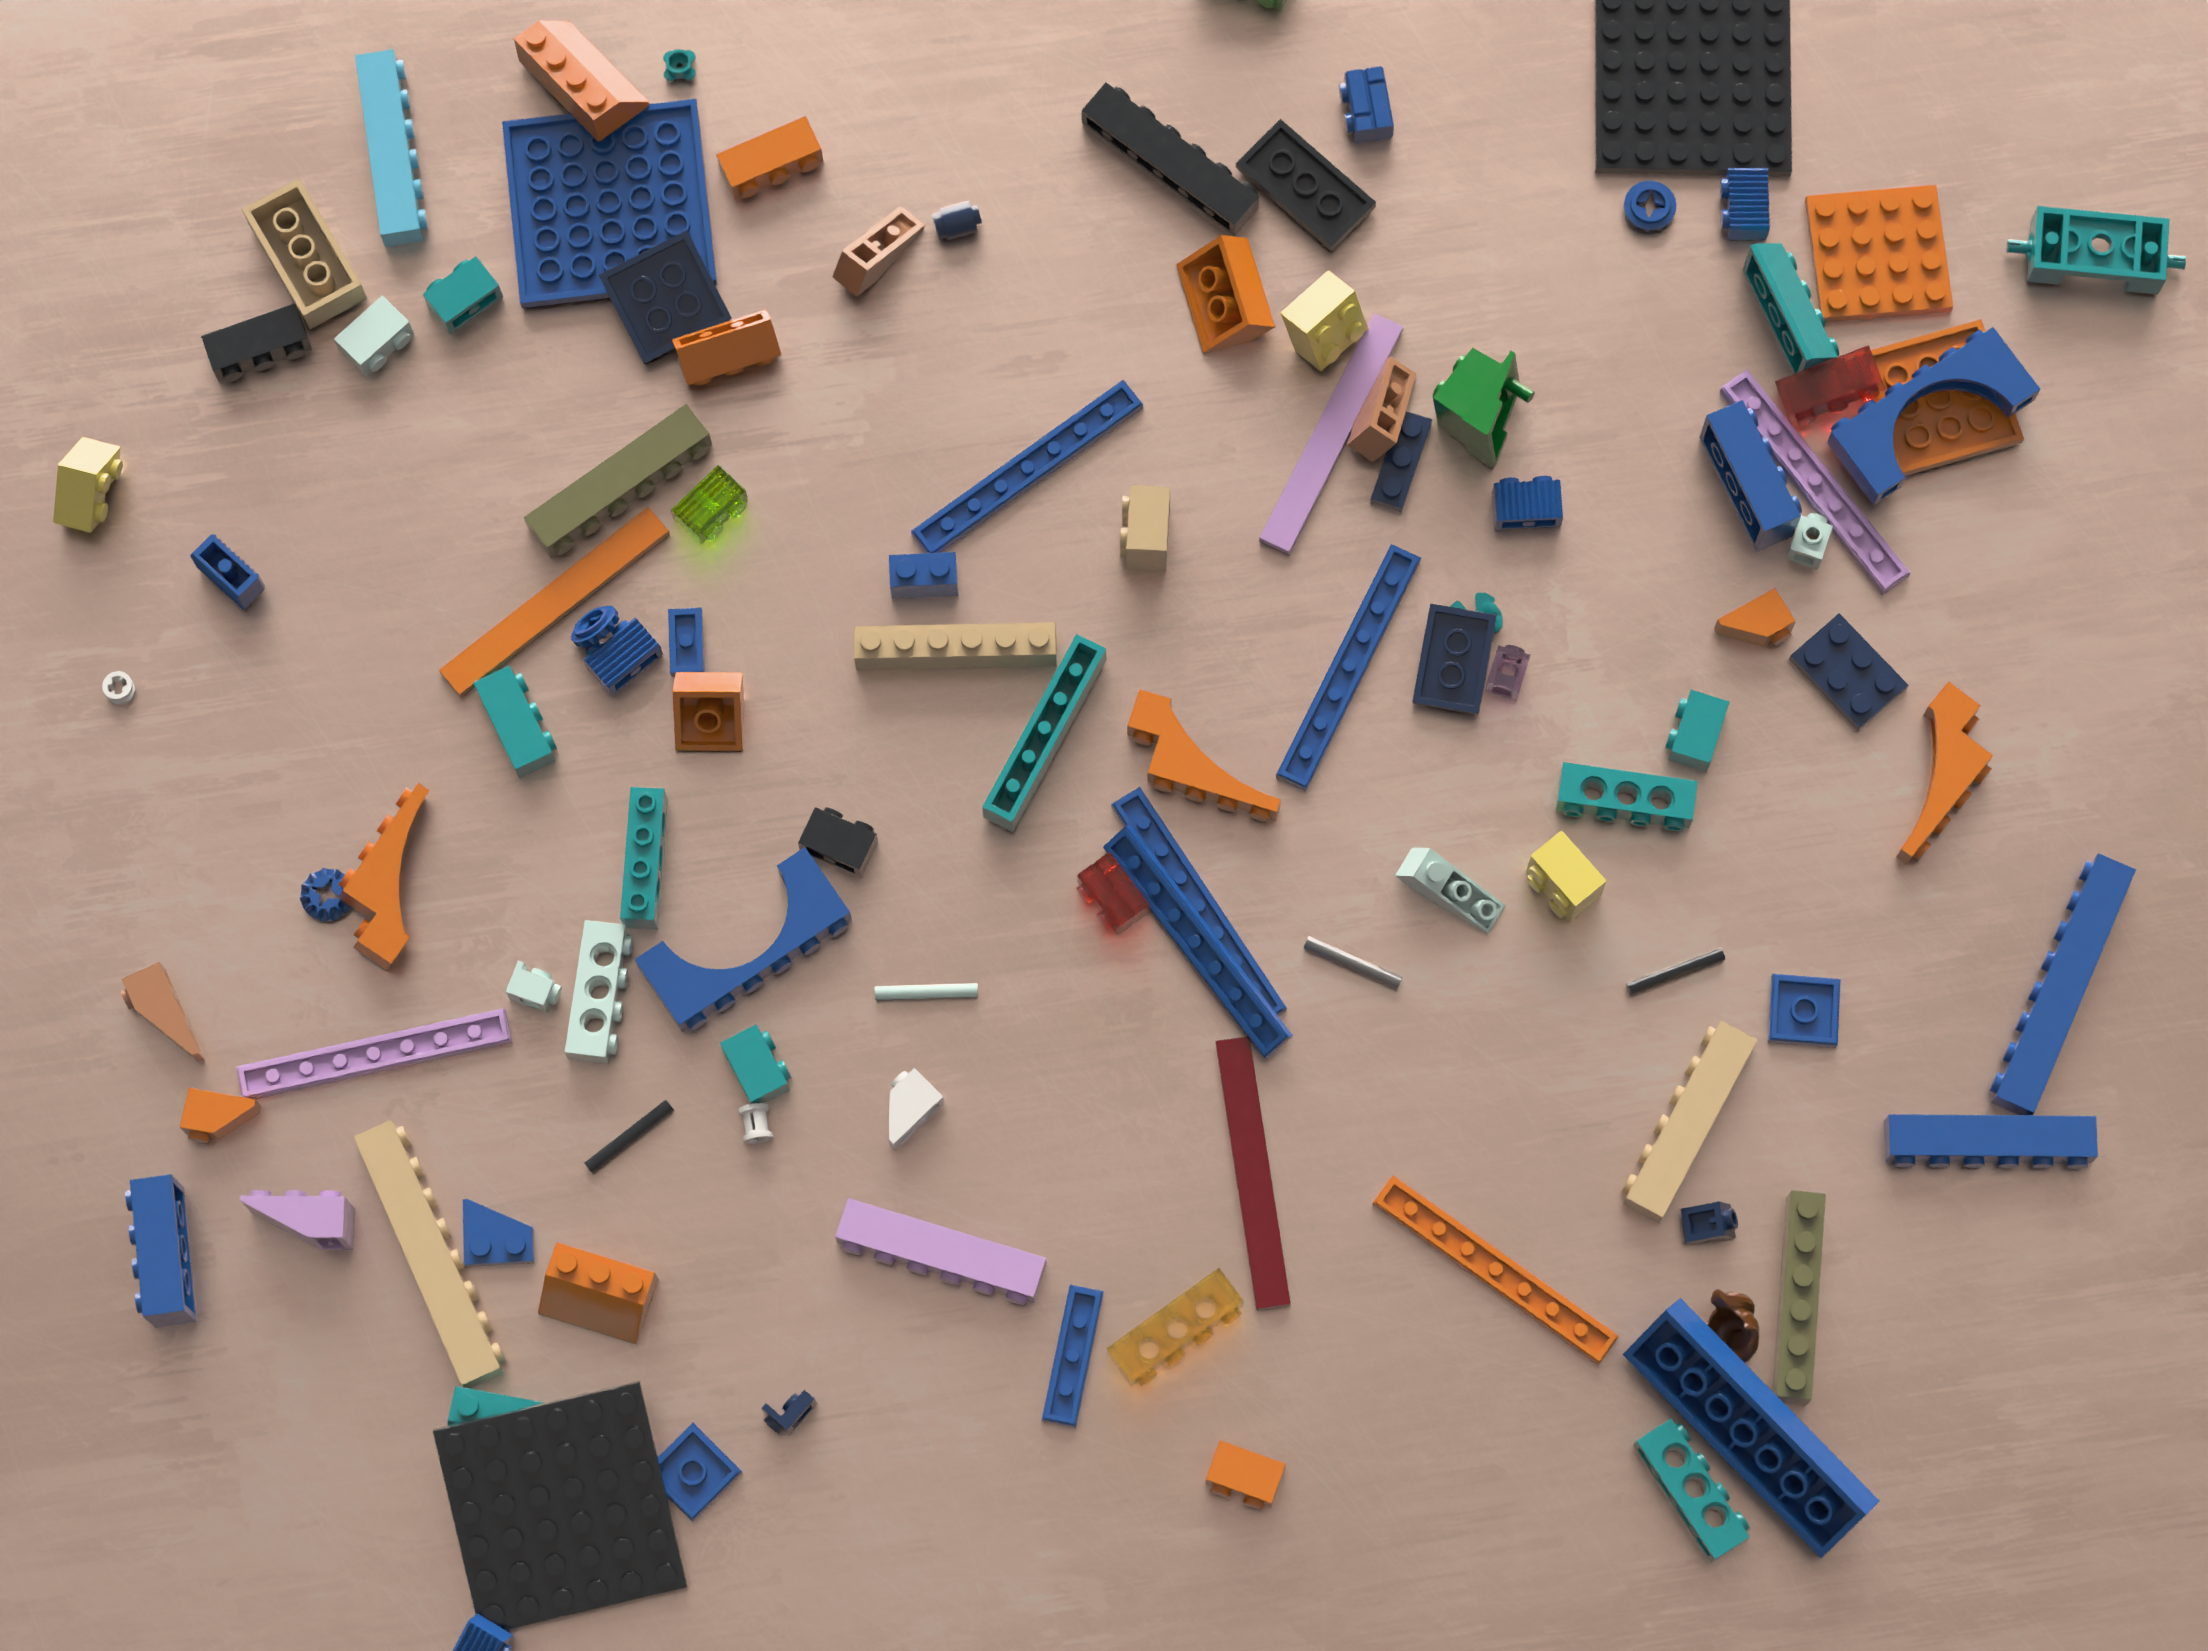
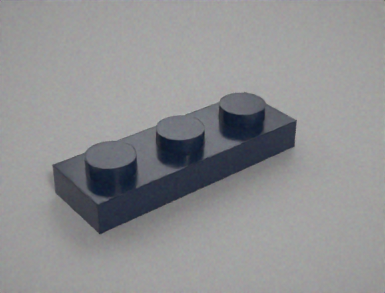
(1401, 463)

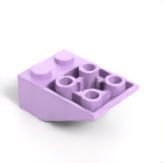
(317, 1220)

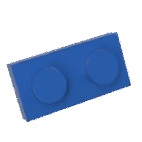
(686, 640)

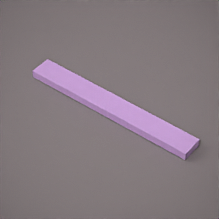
(1330, 435)
(1819, 485)
(374, 1054)

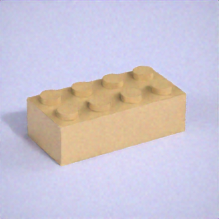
(304, 253)

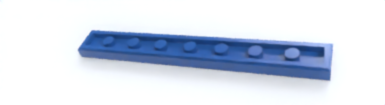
(1027, 469)
(1348, 668)
(1138, 812)
(1199, 942)

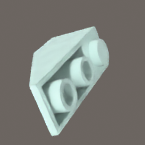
(1449, 888)

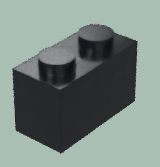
(839, 841)

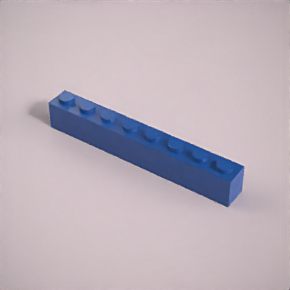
(2062, 986)

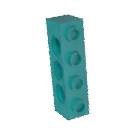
(1643, 787)
(644, 858)
(1712, 1540)

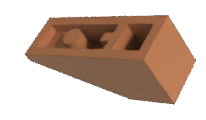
(876, 250)
(1383, 411)
(157, 1002)

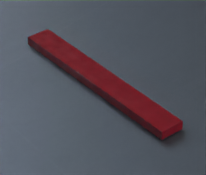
(1253, 1173)

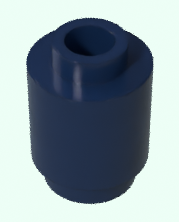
(957, 220)

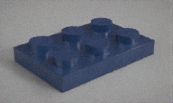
(1454, 659)
(1848, 672)

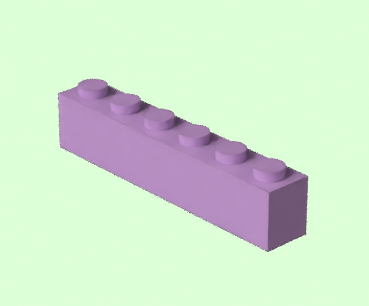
(941, 1251)

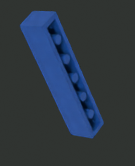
(1990, 1139)

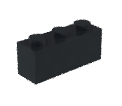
(256, 343)

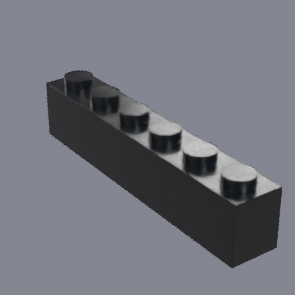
(1170, 158)

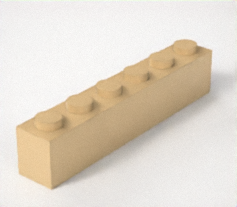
(955, 646)
(1689, 1122)

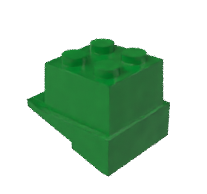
(1478, 402)

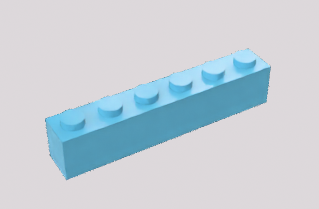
(390, 149)

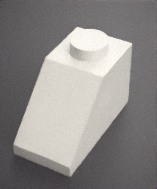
(910, 1105)

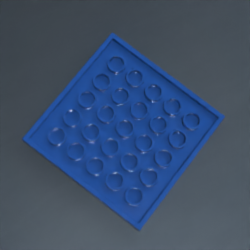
(600, 203)

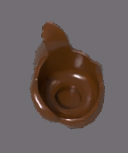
(1735, 1322)

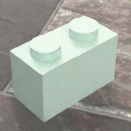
(374, 336)

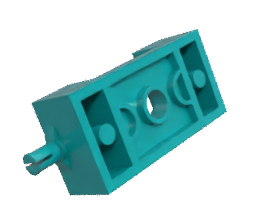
(2063, 246)

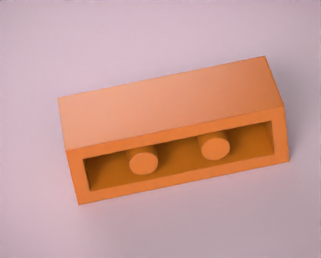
(770, 158)
(727, 348)

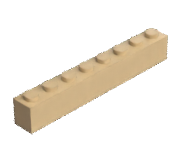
(429, 1254)

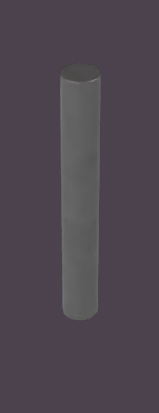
(1353, 962)

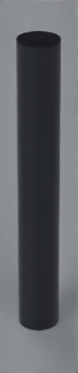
(1675, 971)
(628, 1136)

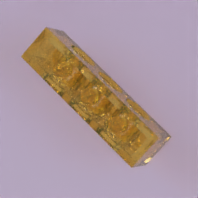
(1212, 1289)

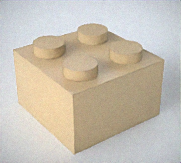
(1147, 519)

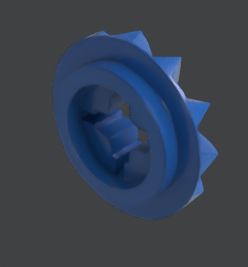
(1661, 197)
(594, 626)
(311, 900)

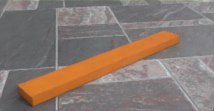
(554, 601)
(1495, 1270)

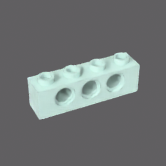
(596, 940)

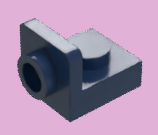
(1709, 1222)
(795, 1409)

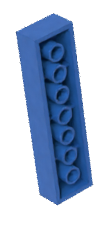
(1751, 1427)

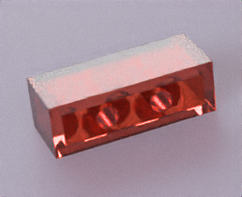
(1830, 386)

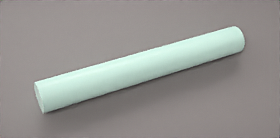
(926, 991)

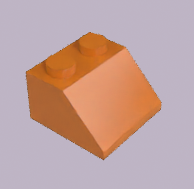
(708, 711)

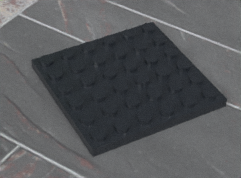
(1692, 86)
(560, 1507)

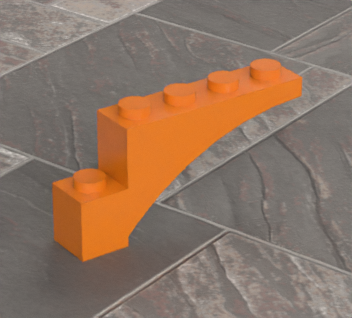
(1184, 767)
(1954, 767)
(375, 884)

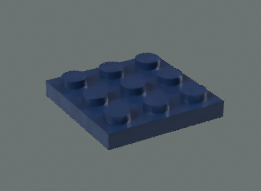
(664, 295)

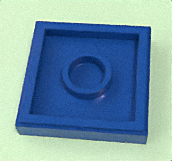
(1804, 1010)
(695, 1472)

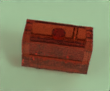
(1112, 894)

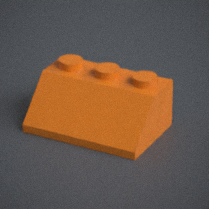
(1225, 294)
(597, 1293)

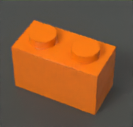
(1244, 1475)

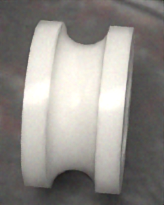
(127, 691)

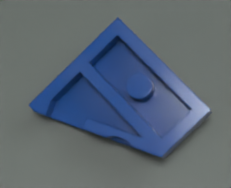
(495, 1238)

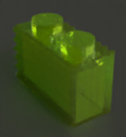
(710, 505)

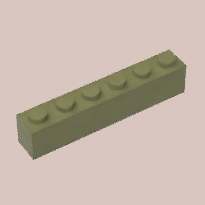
(618, 481)
(1798, 1297)

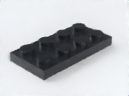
(1305, 184)

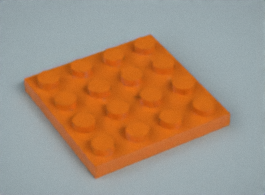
(1878, 253)
(1944, 423)

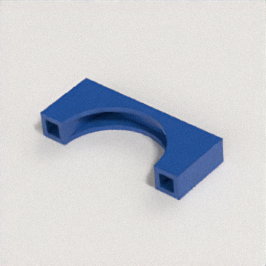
(1979, 367)
(696, 991)

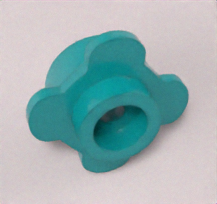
(675, 57)

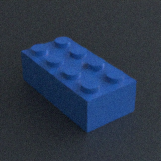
(1750, 475)
(161, 1251)

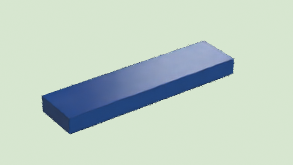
(1072, 1356)

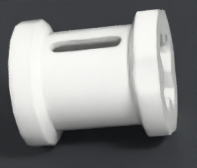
(755, 1123)

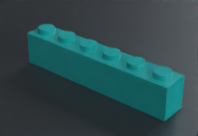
(1044, 733)

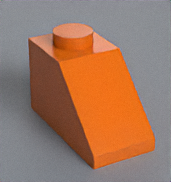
(1758, 621)
(215, 1114)

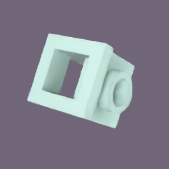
(1809, 551)
(533, 988)

